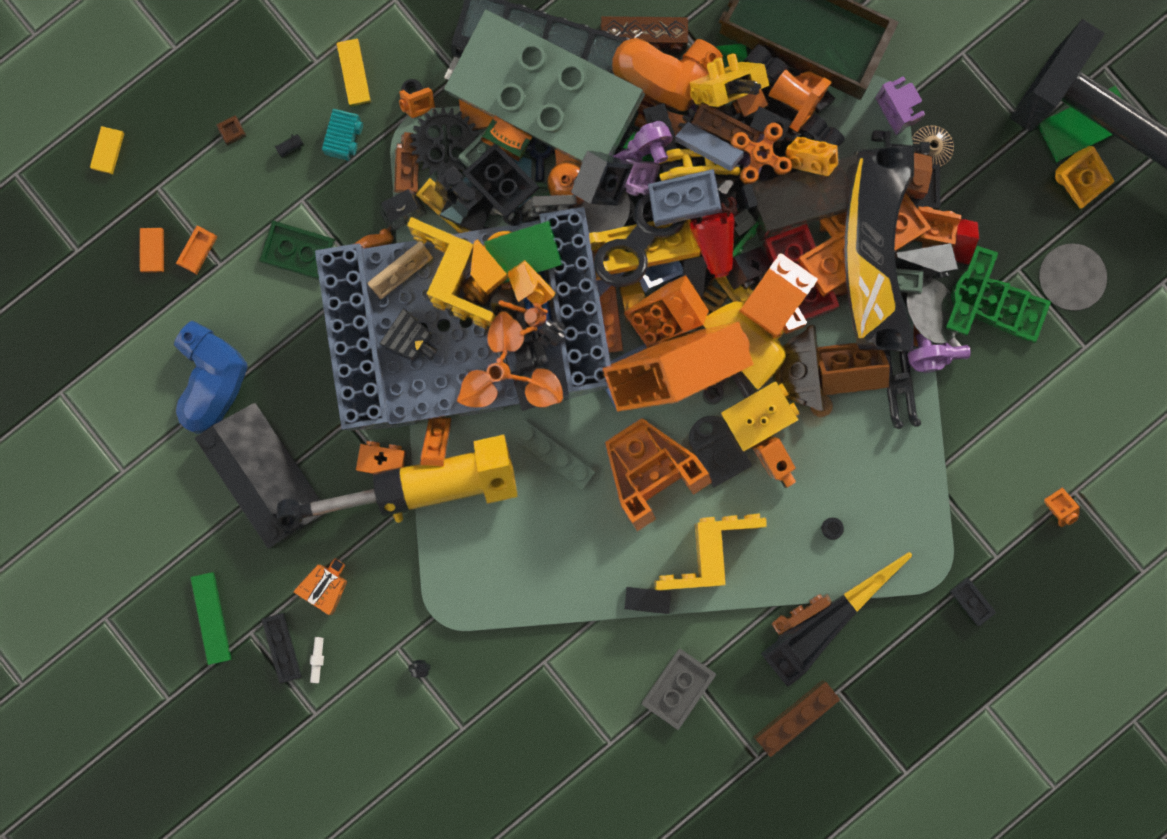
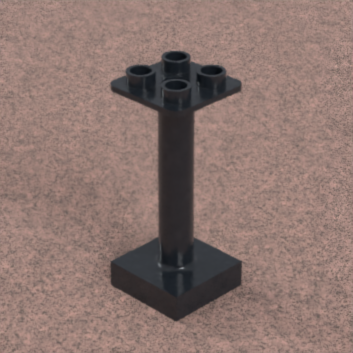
(1064, 82)

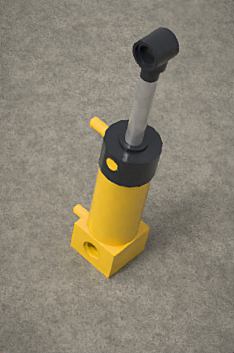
(416, 486)

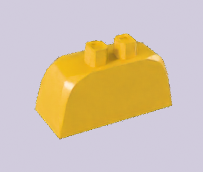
(764, 350)

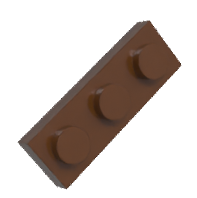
(722, 125)

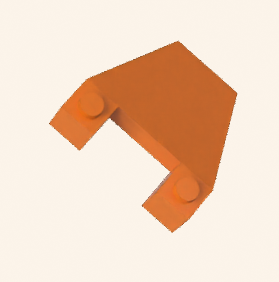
(647, 463)

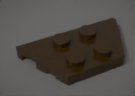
(801, 370)

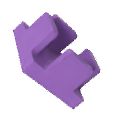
(898, 104)

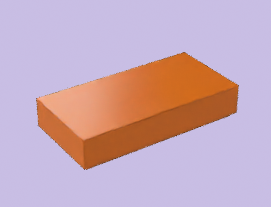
(151, 250)
(196, 250)

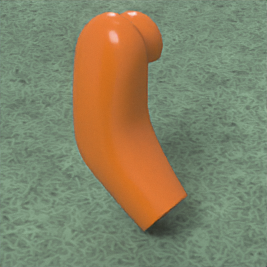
(376, 240)

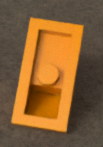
(529, 284)

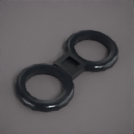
(637, 242)

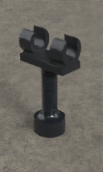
(882, 136)

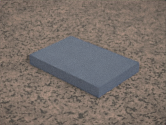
(684, 198)

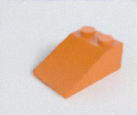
(778, 295)

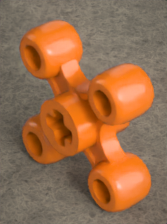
(763, 146)

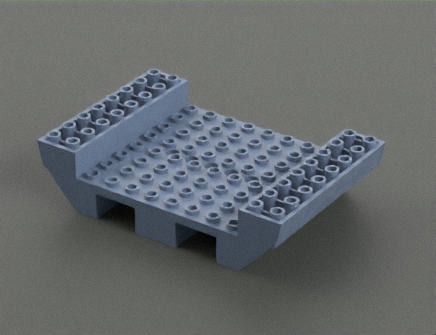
(391, 391)

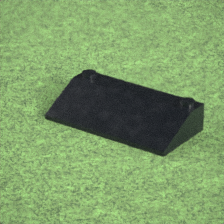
(257, 471)

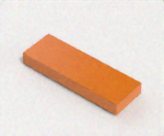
(436, 441)

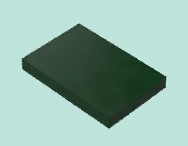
(294, 249)

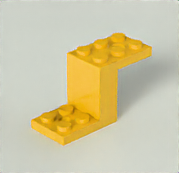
(450, 273)
(710, 552)

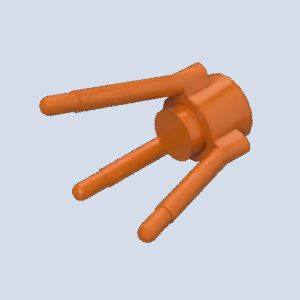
(534, 316)

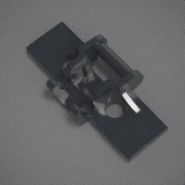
(529, 357)

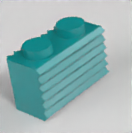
(341, 135)

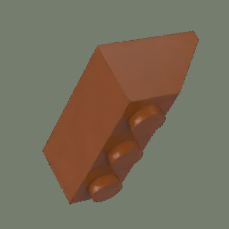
(850, 369)

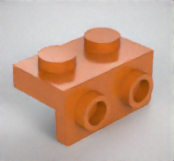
(942, 225)

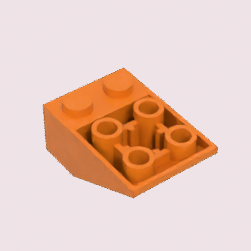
(667, 312)

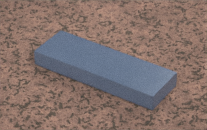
(709, 146)

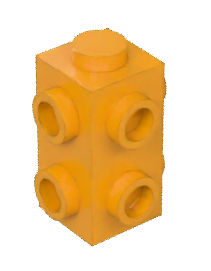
(812, 156)

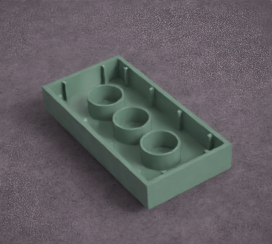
(543, 89)

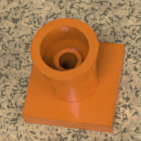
(798, 96)

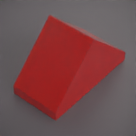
(966, 241)

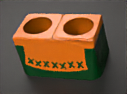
(509, 138)

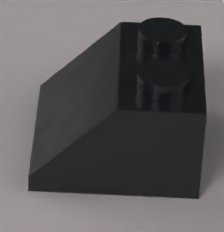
(601, 178)

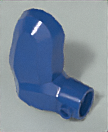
(213, 380)

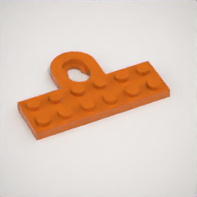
(828, 259)

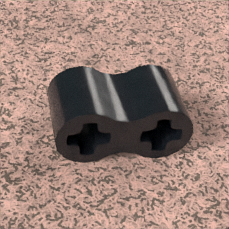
(719, 391)

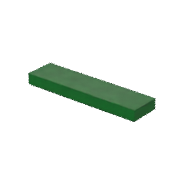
(210, 618)

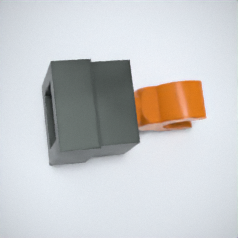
(504, 294)

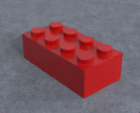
(794, 245)

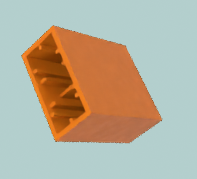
(678, 367)

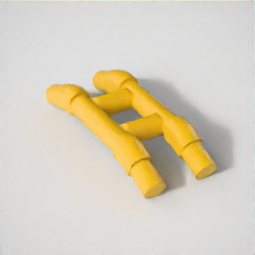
(686, 154)

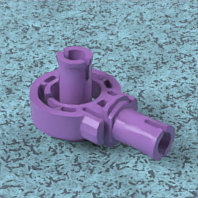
(650, 139)
(934, 357)

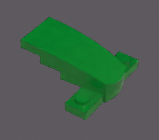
(994, 301)

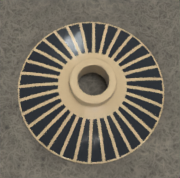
(941, 137)

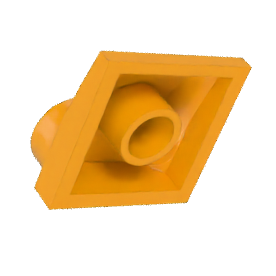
(1084, 176)

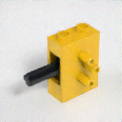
(728, 83)
(759, 413)

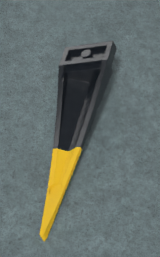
(805, 642)

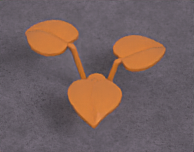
(478, 387)

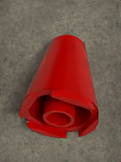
(715, 241)

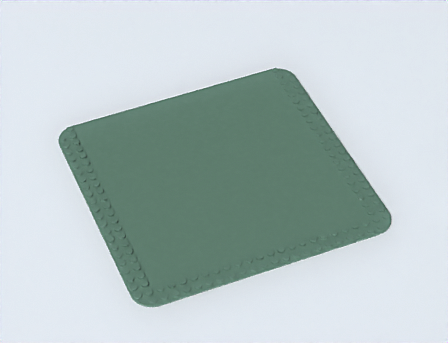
(573, 551)

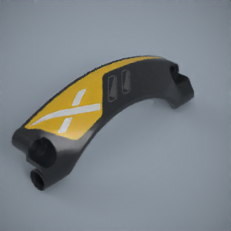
(870, 266)

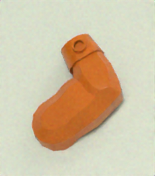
(661, 75)

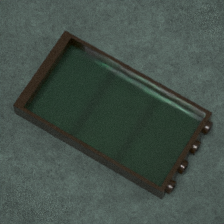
(817, 36)

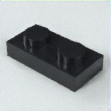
(972, 601)

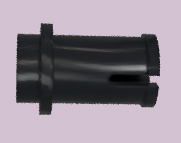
(289, 145)

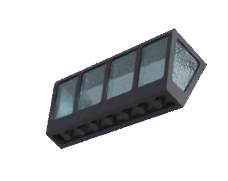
(579, 39)

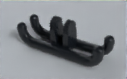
(901, 385)

